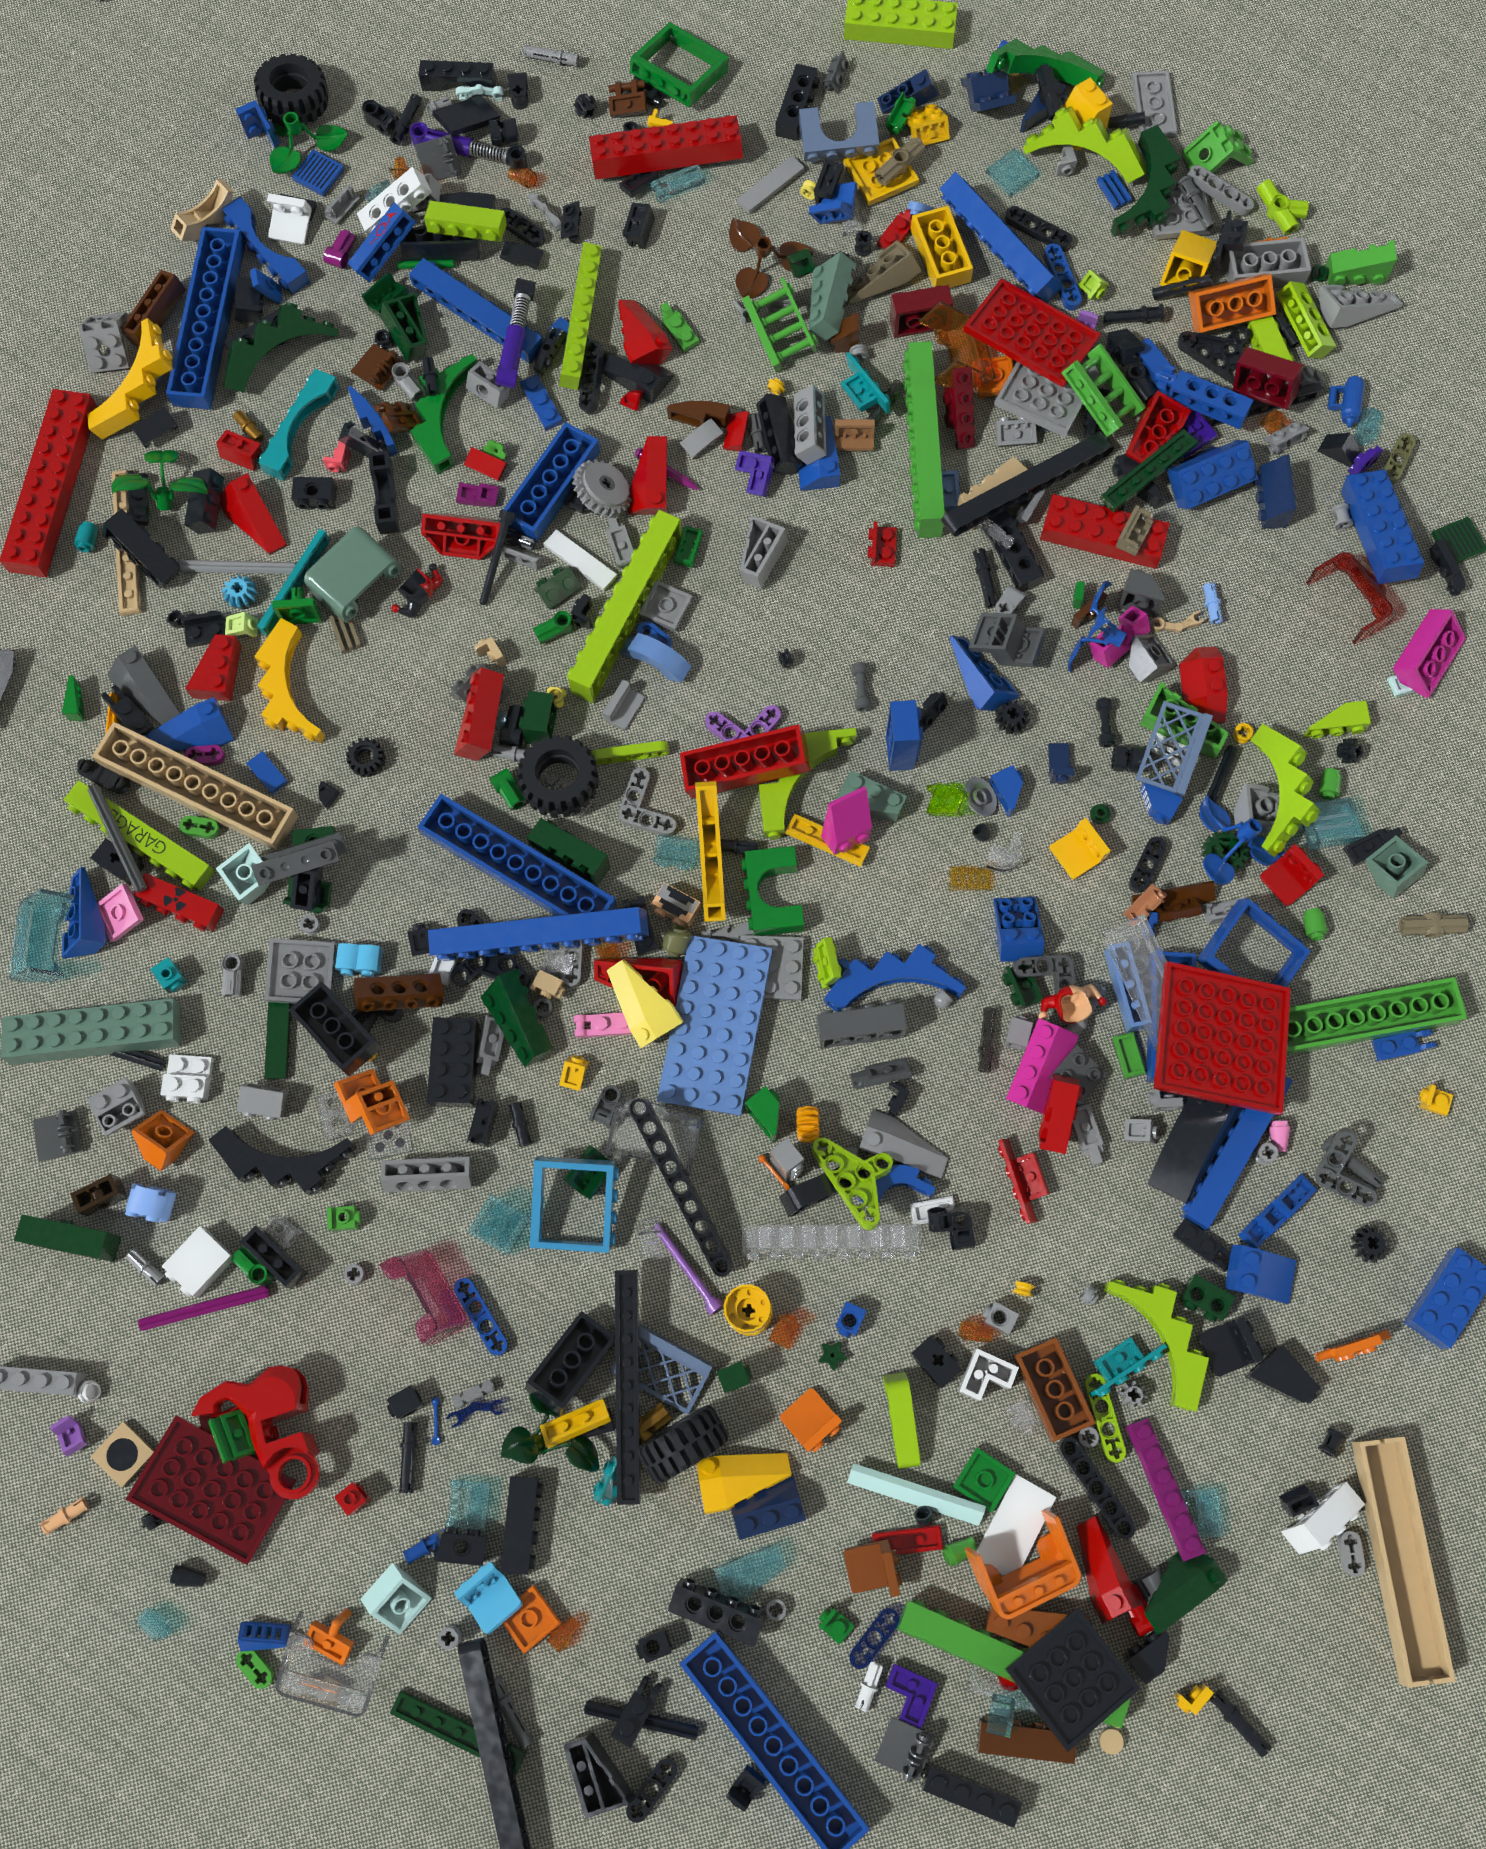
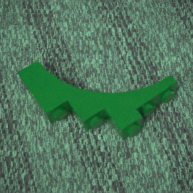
(432, 411)

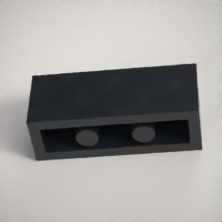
(204, 508)
(273, 1257)

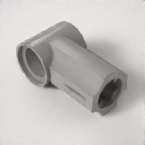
(407, 382)
(232, 978)

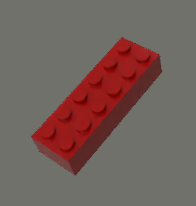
(1098, 530)
(747, 760)

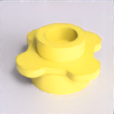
(560, 693)

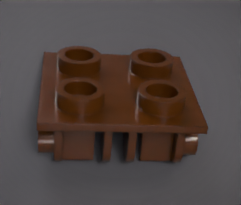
(376, 366)

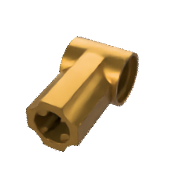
(653, 1421)

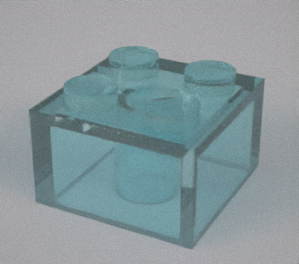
(499, 1225)

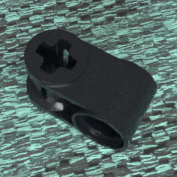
(518, 89)
(378, 116)

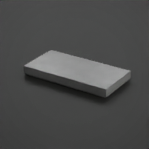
(1154, 96)

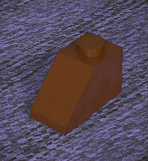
(848, 334)

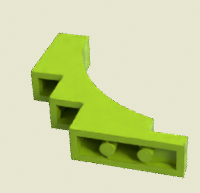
(776, 796)

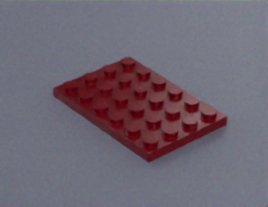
(210, 1500)

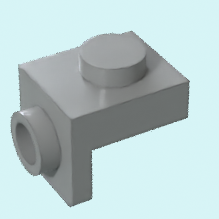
(1068, 163)

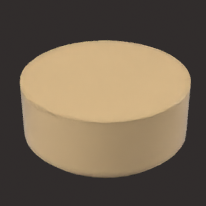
(1111, 1741)

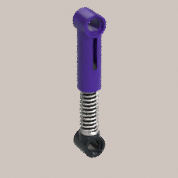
(464, 146)
(515, 334)

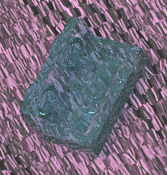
(676, 852)

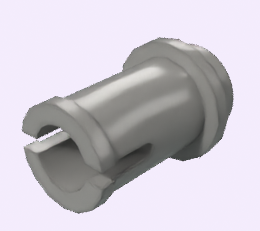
(438, 104)

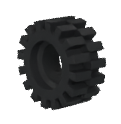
(357, 749)

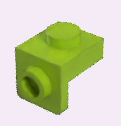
(1093, 285)

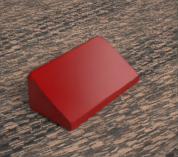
(736, 431)

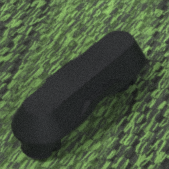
(103, 776)

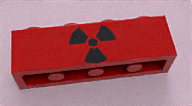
(180, 903)

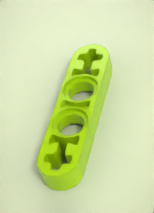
(630, 752)
(1101, 1418)

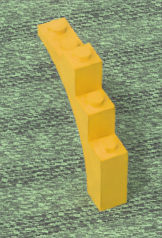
(138, 386)
(275, 660)
(710, 851)

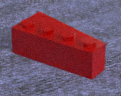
(479, 715)

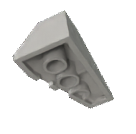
(905, 1147)

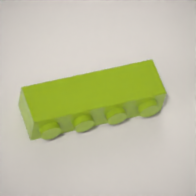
(465, 221)
(1267, 337)

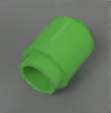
(1330, 784)
(1315, 924)

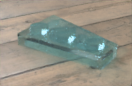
(749, 1572)

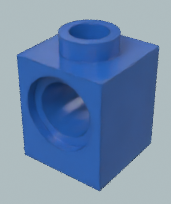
(857, 1312)

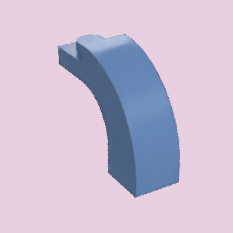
(658, 655)

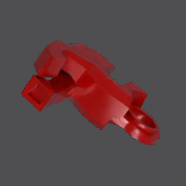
(270, 1398)

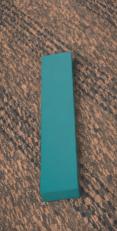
(295, 579)

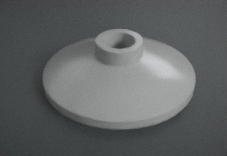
(982, 796)

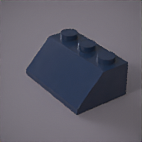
(1275, 493)
(769, 1509)

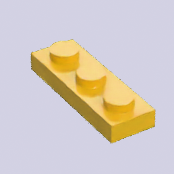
(575, 1423)

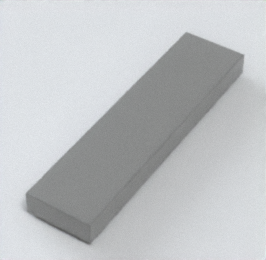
(770, 185)

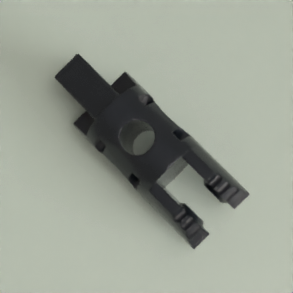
(548, 350)

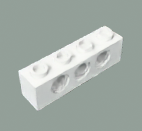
(405, 192)

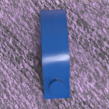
(903, 1176)

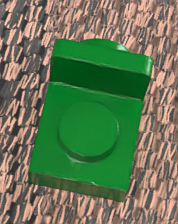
(835, 1624)

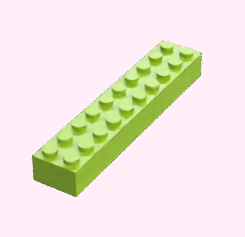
(623, 608)

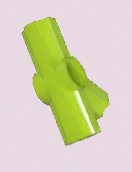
(1281, 208)

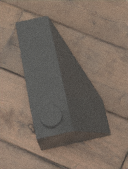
(141, 685)

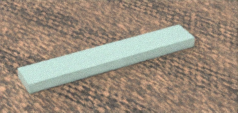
(916, 1494)

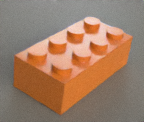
(1232, 302)

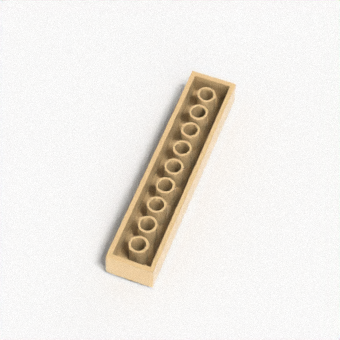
(195, 786)

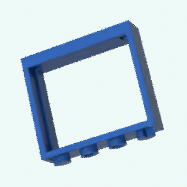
(1265, 920)

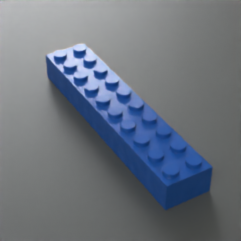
(206, 318)
(511, 861)
(538, 933)
(774, 1744)

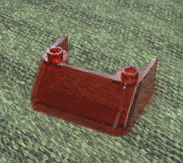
(1383, 604)

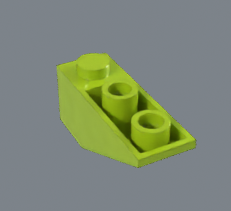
(1345, 719)

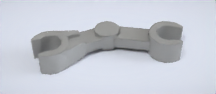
(553, 220)

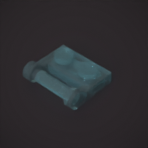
(475, 1505)
(1207, 1511)

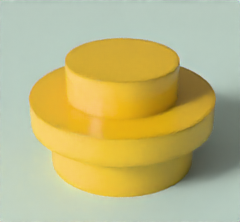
(776, 386)

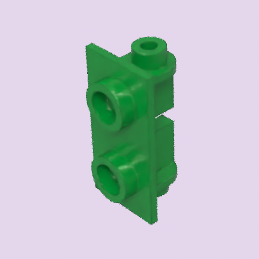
(895, 121)

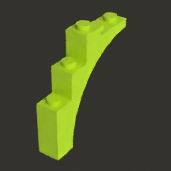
(1068, 130)
(1293, 785)
(1187, 1367)

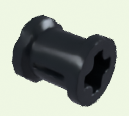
(863, 242)
(1332, 1443)

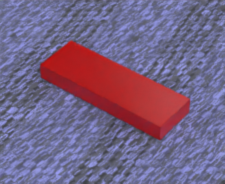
(912, 1540)

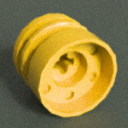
(740, 1300)

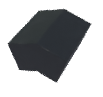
(1298, 1501)

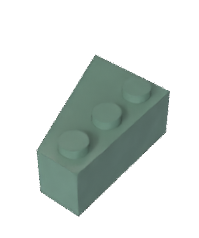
(883, 801)

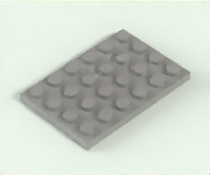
(1041, 400)

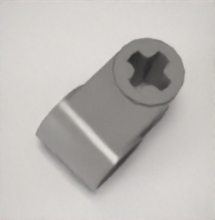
(1010, 601)

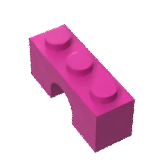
(1133, 623)

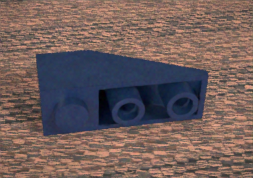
(920, 87)

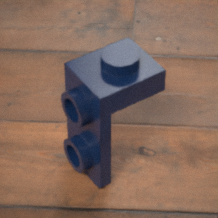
(1059, 763)

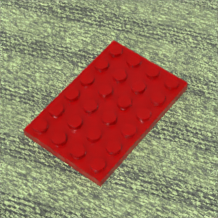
(1031, 331)

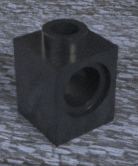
(405, 1402)
(662, 1638)

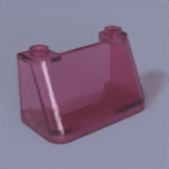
(434, 1292)

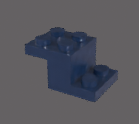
(987, 90)

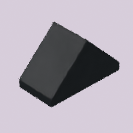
(1340, 447)

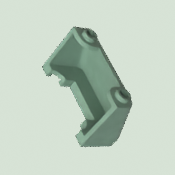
(349, 571)

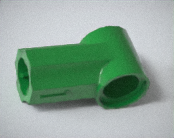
(552, 629)
(505, 785)
(252, 1267)

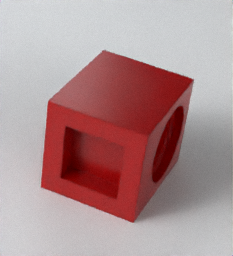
(352, 1498)

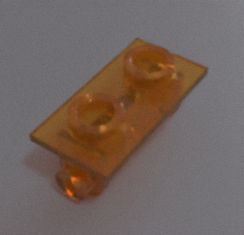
(399, 168)

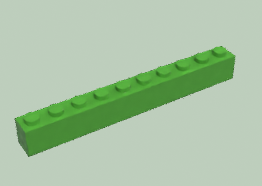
(970, 1645)

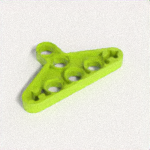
(861, 1187)

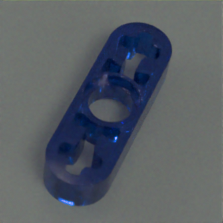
(858, 1648)

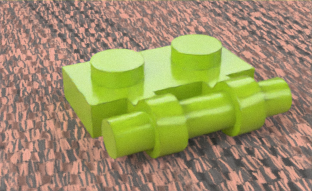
(826, 962)

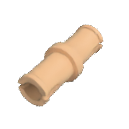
(64, 1515)

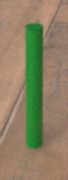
(440, 263)

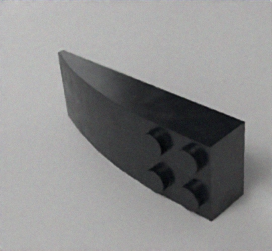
(1192, 1146)

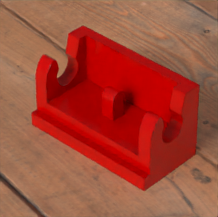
(239, 449)

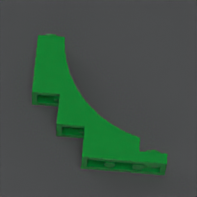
(1021, 58)

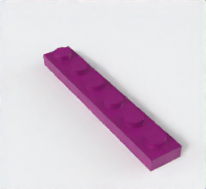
(1166, 1490)

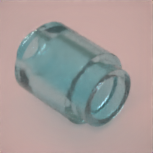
(154, 1624)

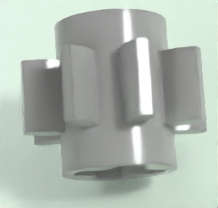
(1127, 1399)

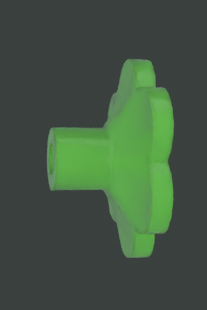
(495, 449)

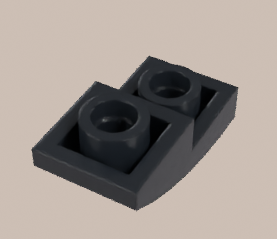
(517, 252)

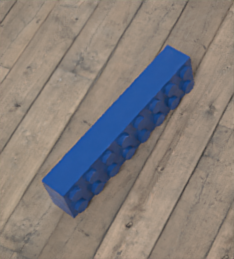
(1000, 238)

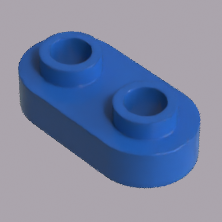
(655, 632)

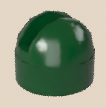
(1322, 272)

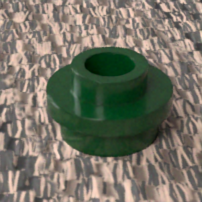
(1100, 819)

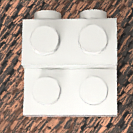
(187, 1078)

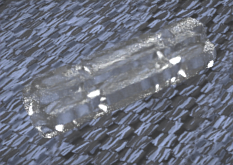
(997, 533)

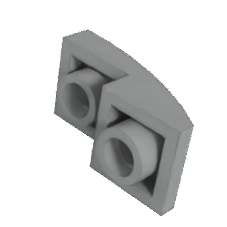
(702, 437)

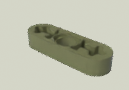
(1405, 454)

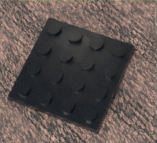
(1072, 1679)

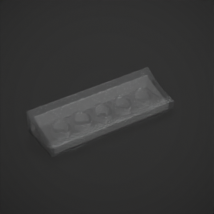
(1140, 967)

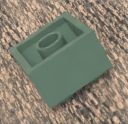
(1396, 866)

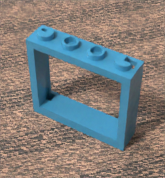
(611, 1197)

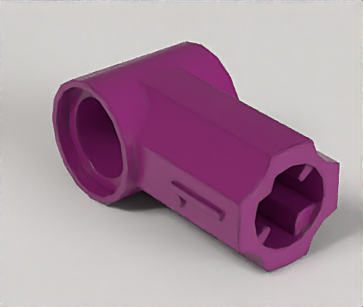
(338, 253)

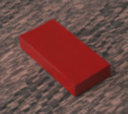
(485, 464)

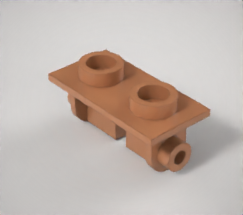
(1146, 902)

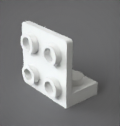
(289, 219)

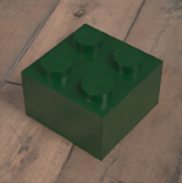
(538, 716)

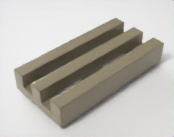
(350, 647)

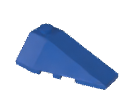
(86, 925)

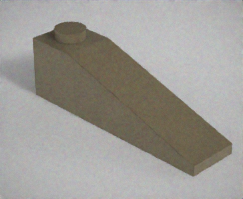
(893, 269)

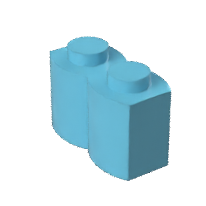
(359, 959)

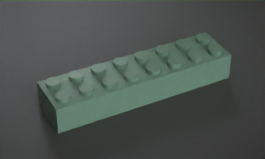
(91, 1031)

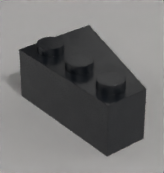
(596, 1776)

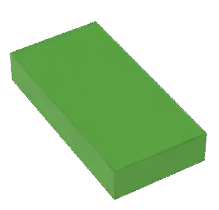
(1129, 1055)

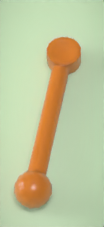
(763, 1159)

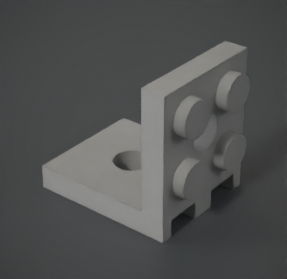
(106, 331)

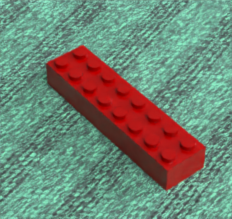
(666, 147)

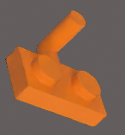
(329, 1641)

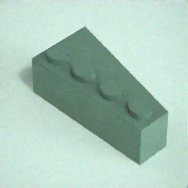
(830, 295)

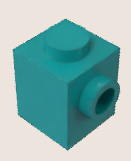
(169, 975)

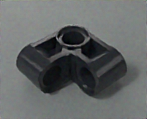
(943, 1219)

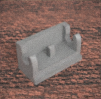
(1216, 912)

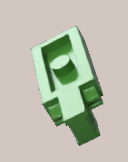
(678, 328)

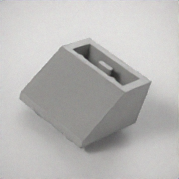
(117, 1106)

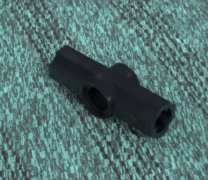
(1049, 90)

